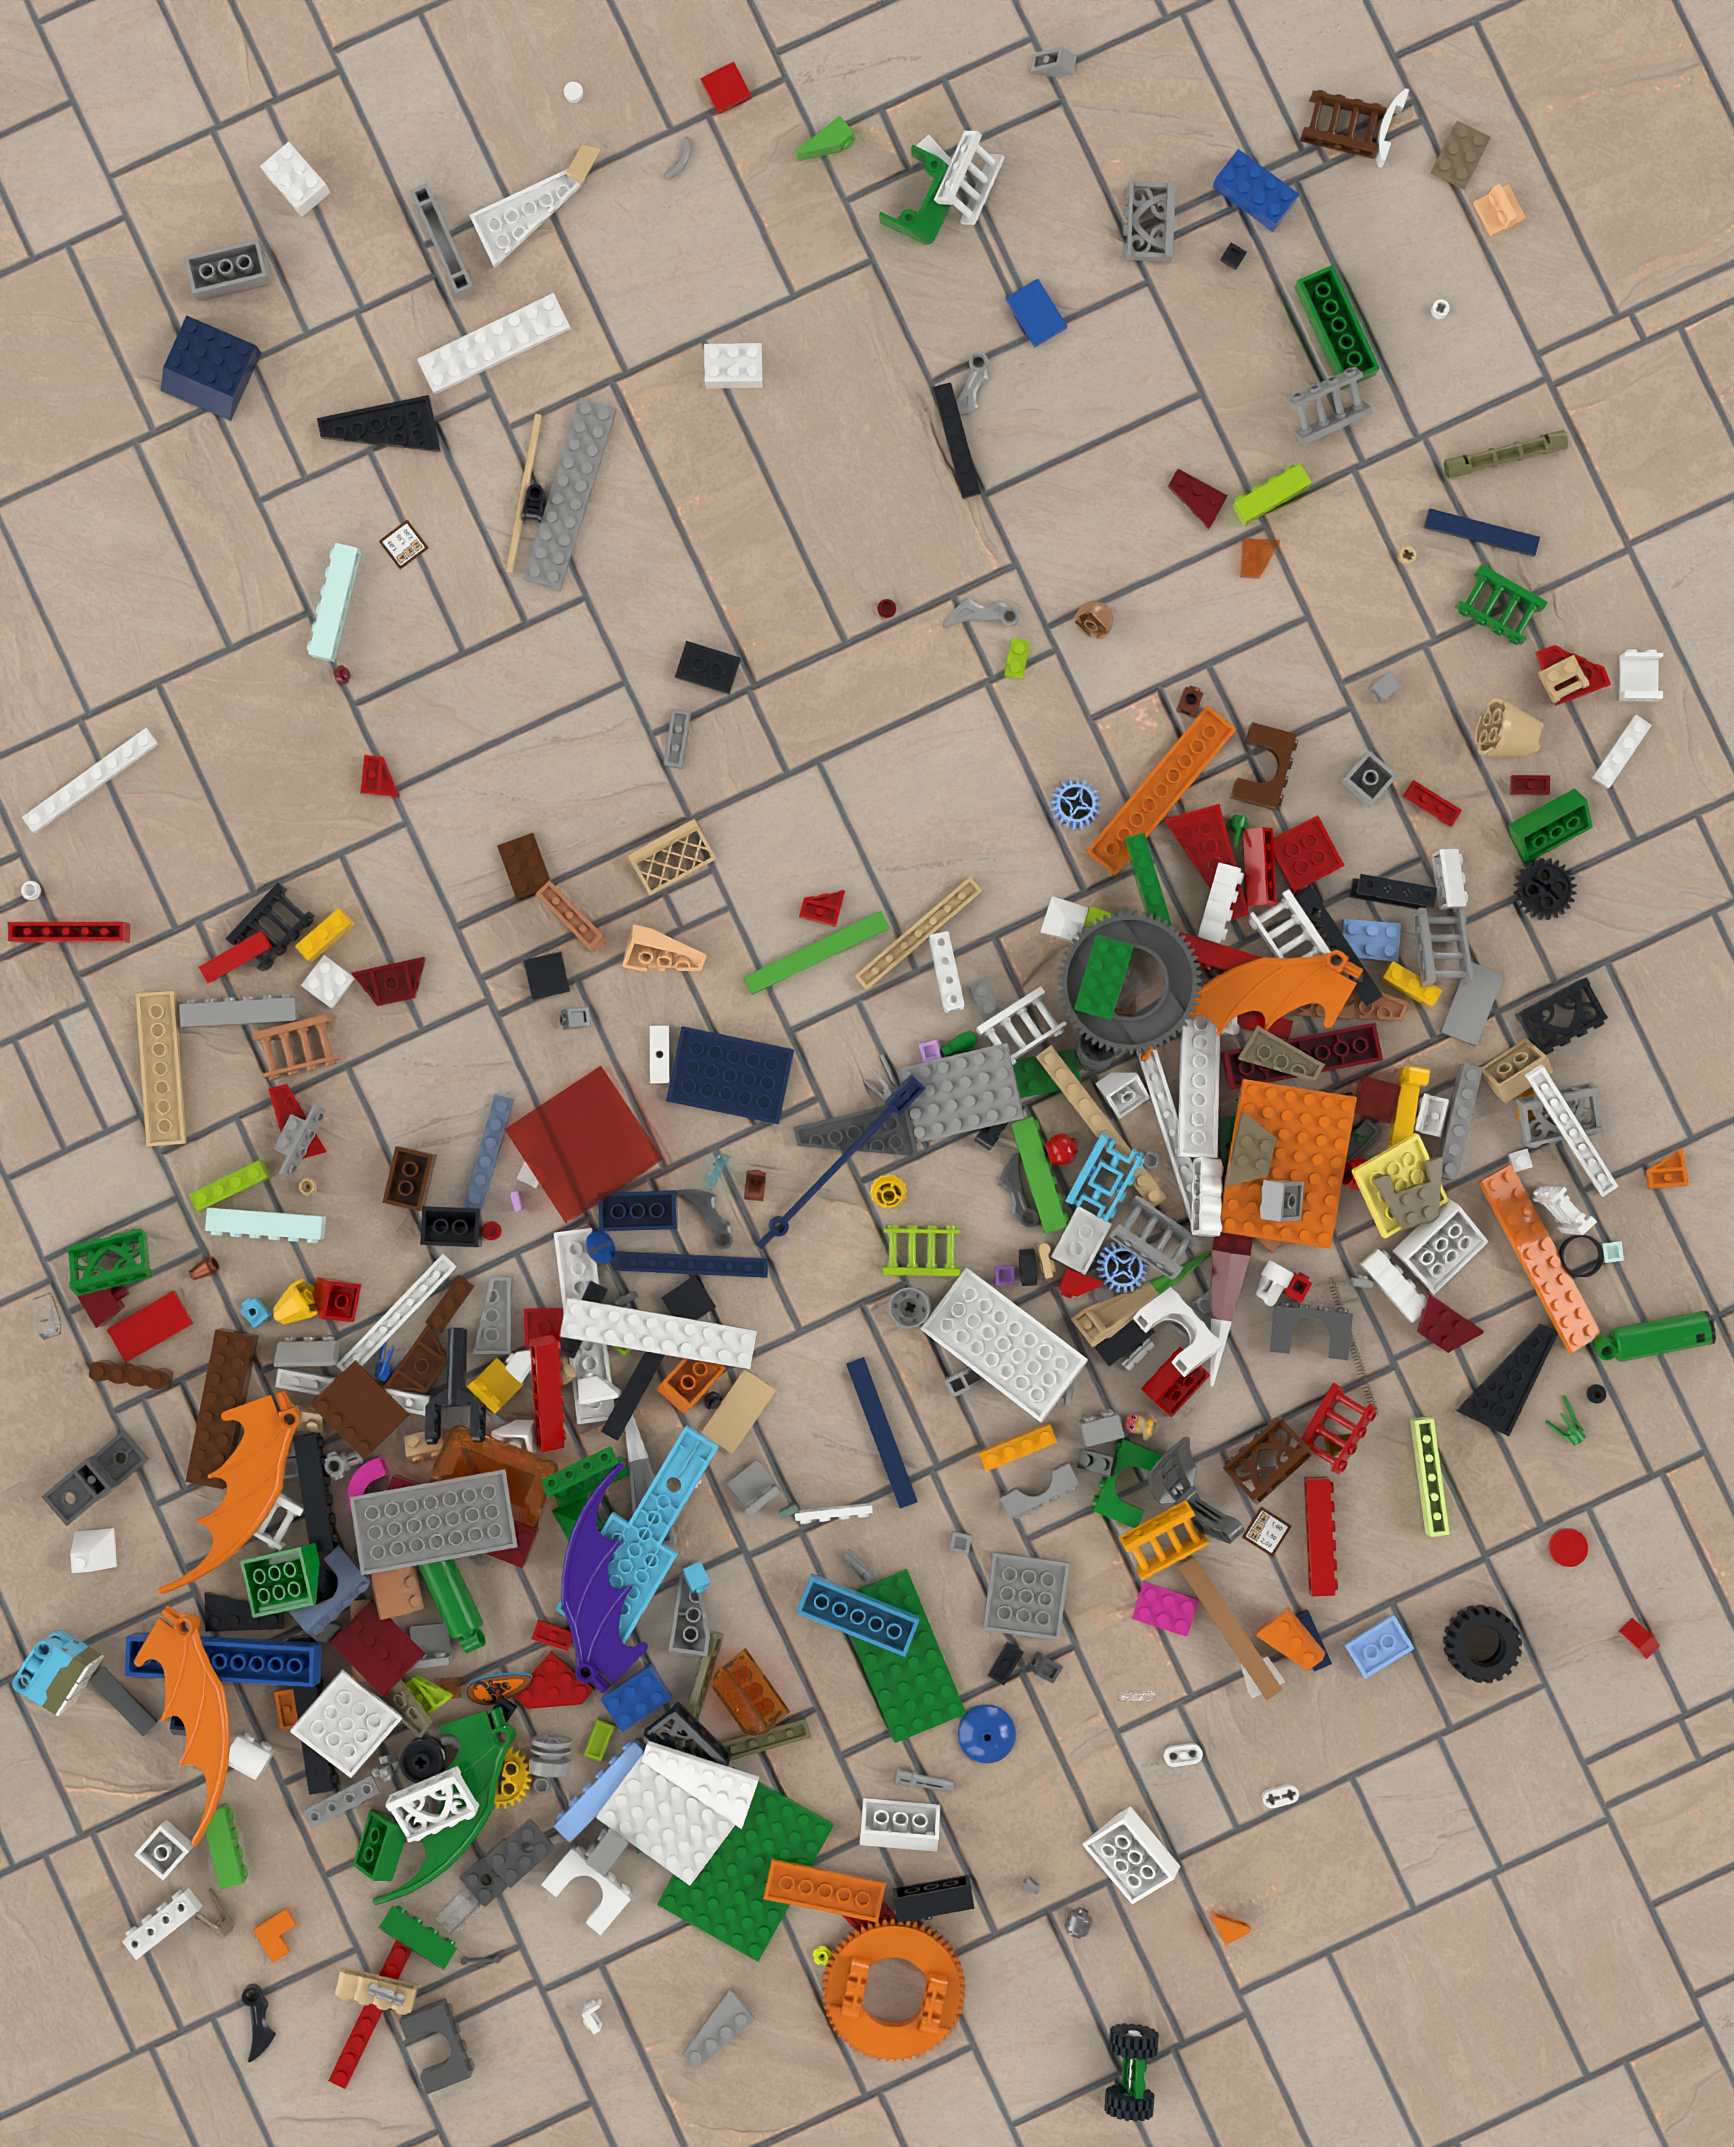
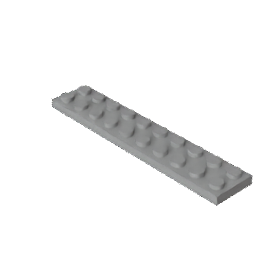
(570, 494)

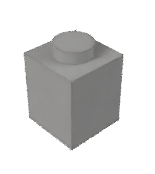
(1384, 687)

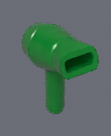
(960, 1043)

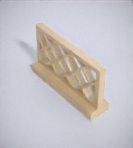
(659, 845)

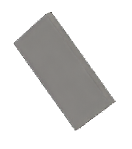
(1472, 1005)

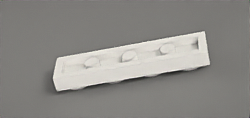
(1621, 751)
(841, 1512)

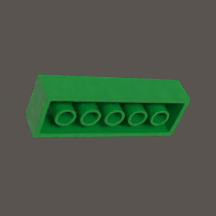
(1336, 323)

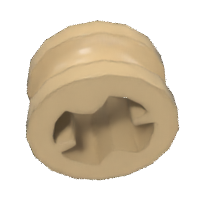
(1410, 550)

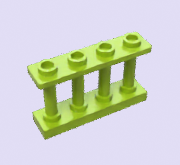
(912, 1267)

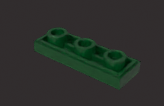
(1225, 1135)

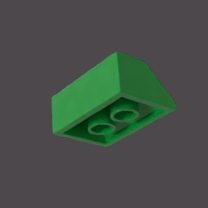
(379, 1846)

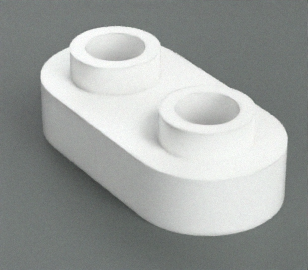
(1182, 1754)

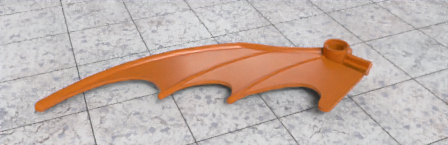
(1276, 989)
(252, 1479)
(196, 1698)

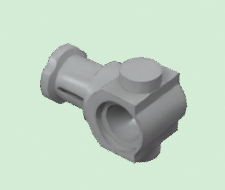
(344, 1462)

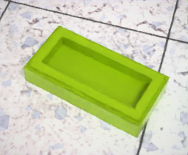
(599, 1739)

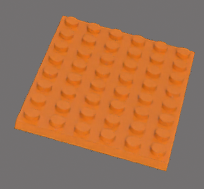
(1309, 1147)

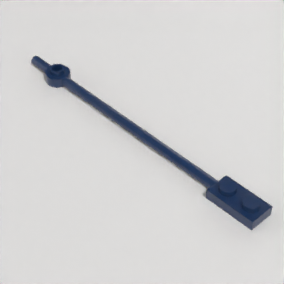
(897, 1103)

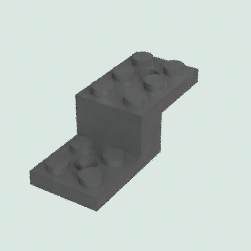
(95, 1478)
(507, 1862)

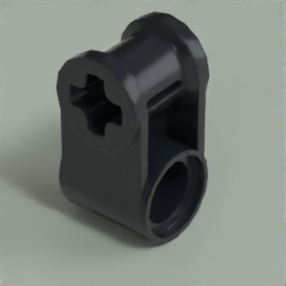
(534, 507)

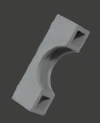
(1018, 1502)

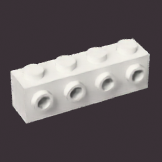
(162, 1923)

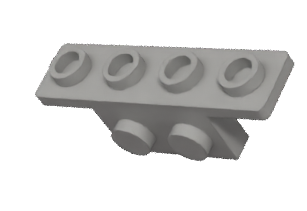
(296, 1139)
(340, 1802)

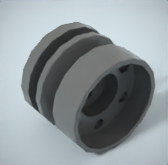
(1091, 1060)

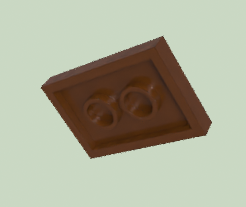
(524, 865)

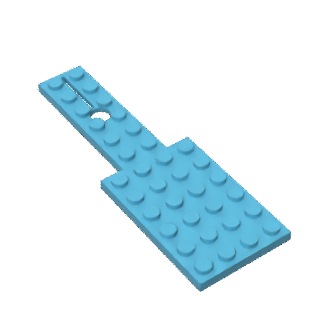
(642, 1556)

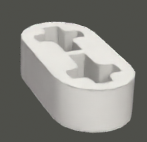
(1281, 1800)

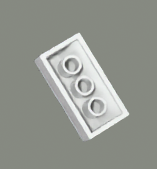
(900, 1824)

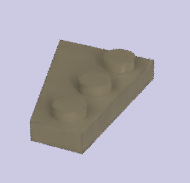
(405, 1704)

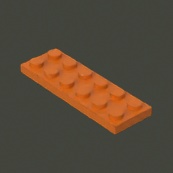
(824, 1890)

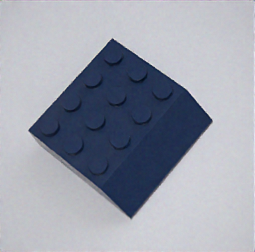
(209, 368)

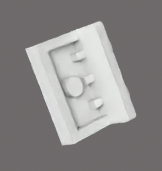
(1431, 1115)

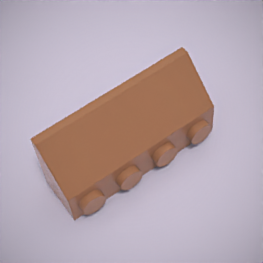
(397, 1592)

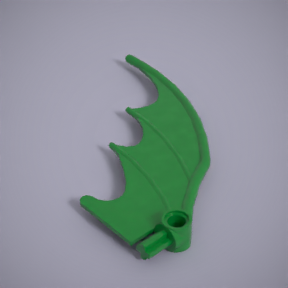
(480, 1765)

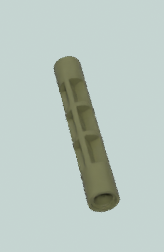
(1467, 463)

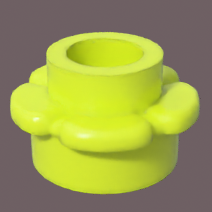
(822, 1950)

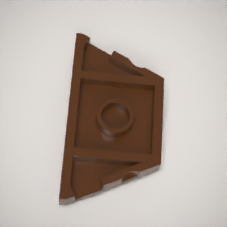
(420, 1365)

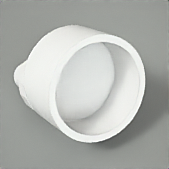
(1279, 1276)

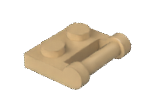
(1559, 673)
(1047, 1265)

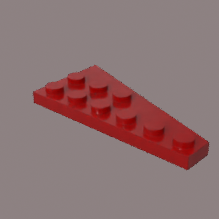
(1207, 844)

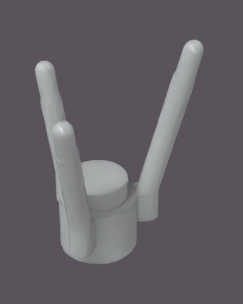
(888, 1089)

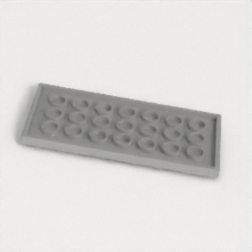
(433, 1522)

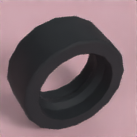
(1028, 1267)

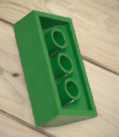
(1551, 825)

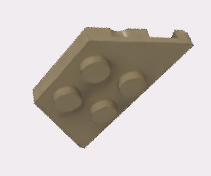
(1250, 1152)

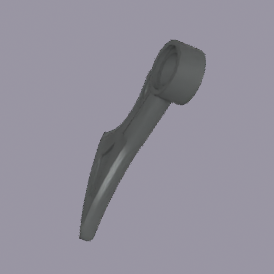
(1011, 1182)
(705, 1205)

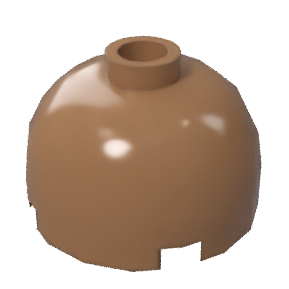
(1094, 619)

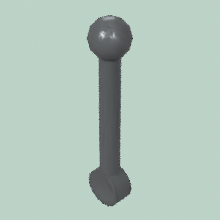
(464, 1960)

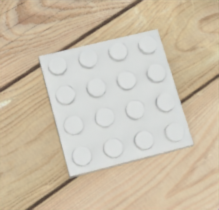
(346, 1723)

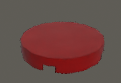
(1568, 1547)

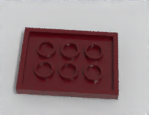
(377, 1649)

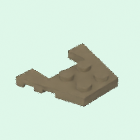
(1416, 1203)

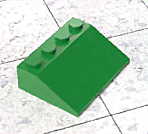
(282, 1580)

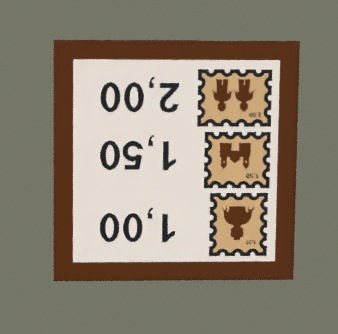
(403, 544)
(1266, 1531)

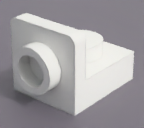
(526, 1176)

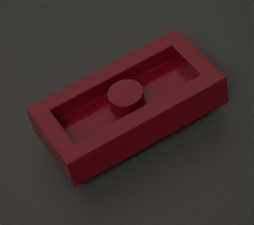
(1530, 785)

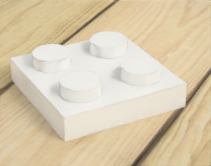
(328, 981)

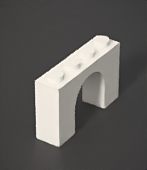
(1171, 1307)
(614, 1894)

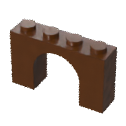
(1281, 745)

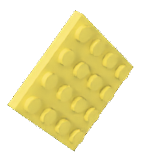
(1406, 1169)

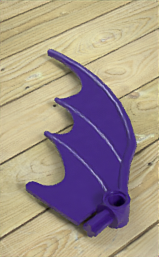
(591, 1601)

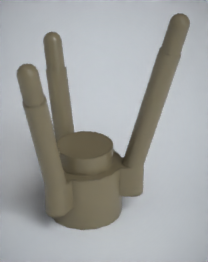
(221, 1927)

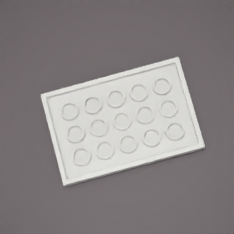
(665, 1821)

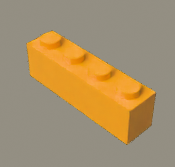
(1017, 1446)

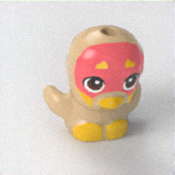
(1138, 1424)

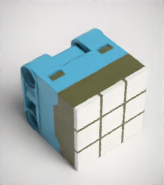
(57, 1671)

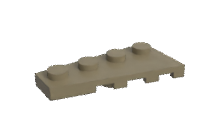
(1276, 1054)

